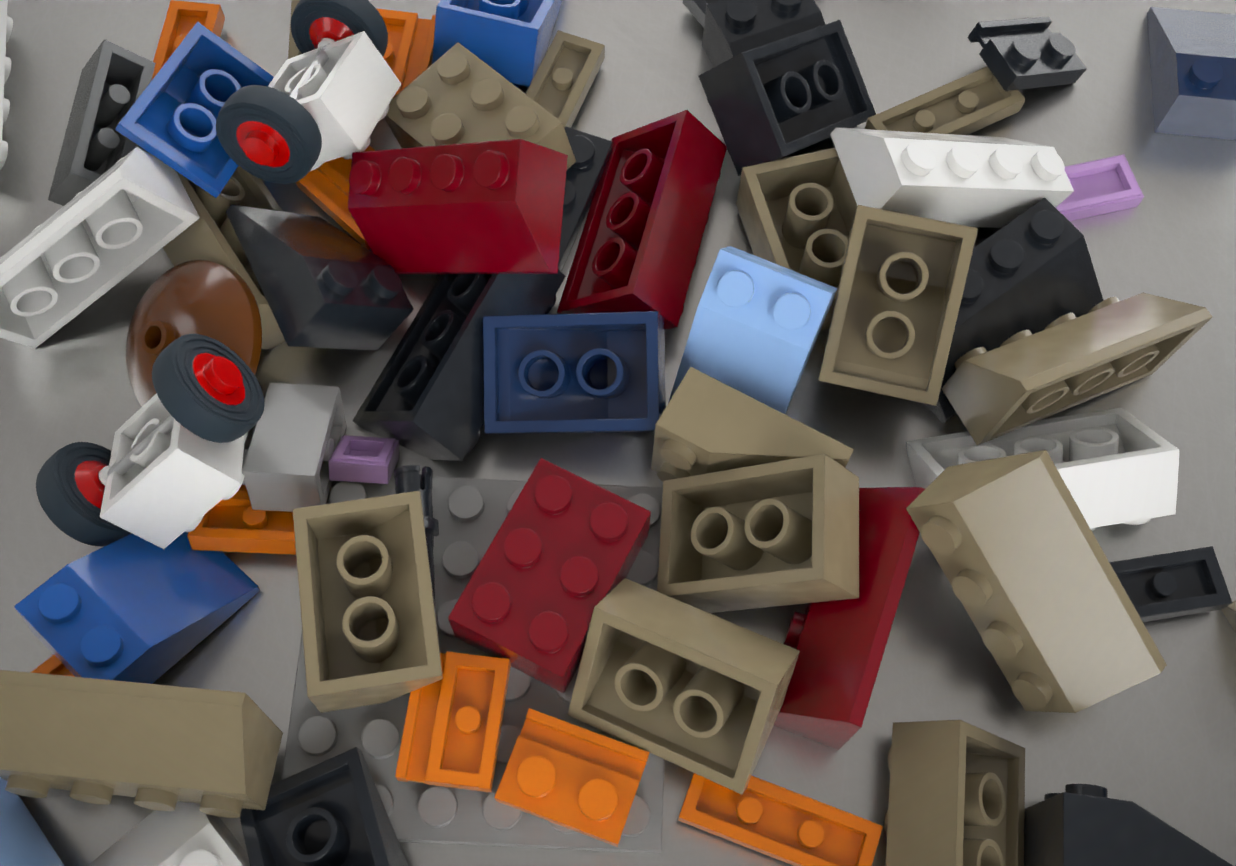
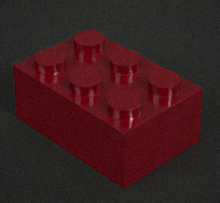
(548, 571)

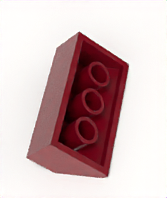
(461, 207)
(646, 221)
(846, 638)

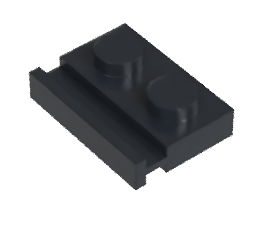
(1027, 53)

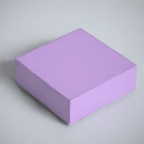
(364, 459)

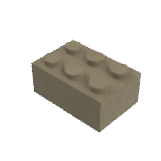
(470, 103)
(799, 214)
(761, 536)

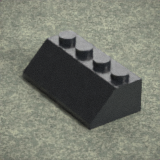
(1021, 282)
(435, 378)

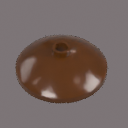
(191, 300)

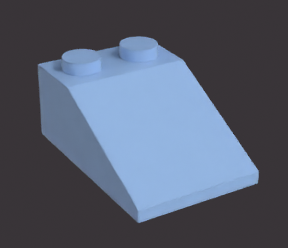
(756, 327)

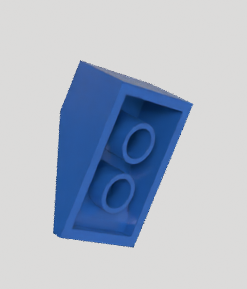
(501, 33)
(181, 107)
(134, 607)

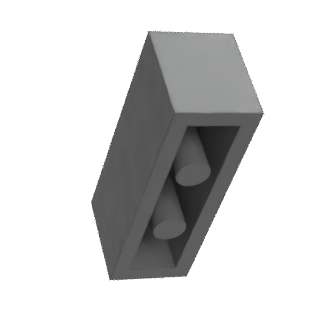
(103, 96)

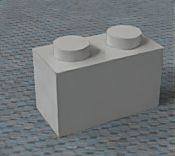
(293, 447)

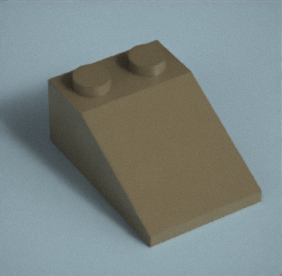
(897, 304)
(722, 429)

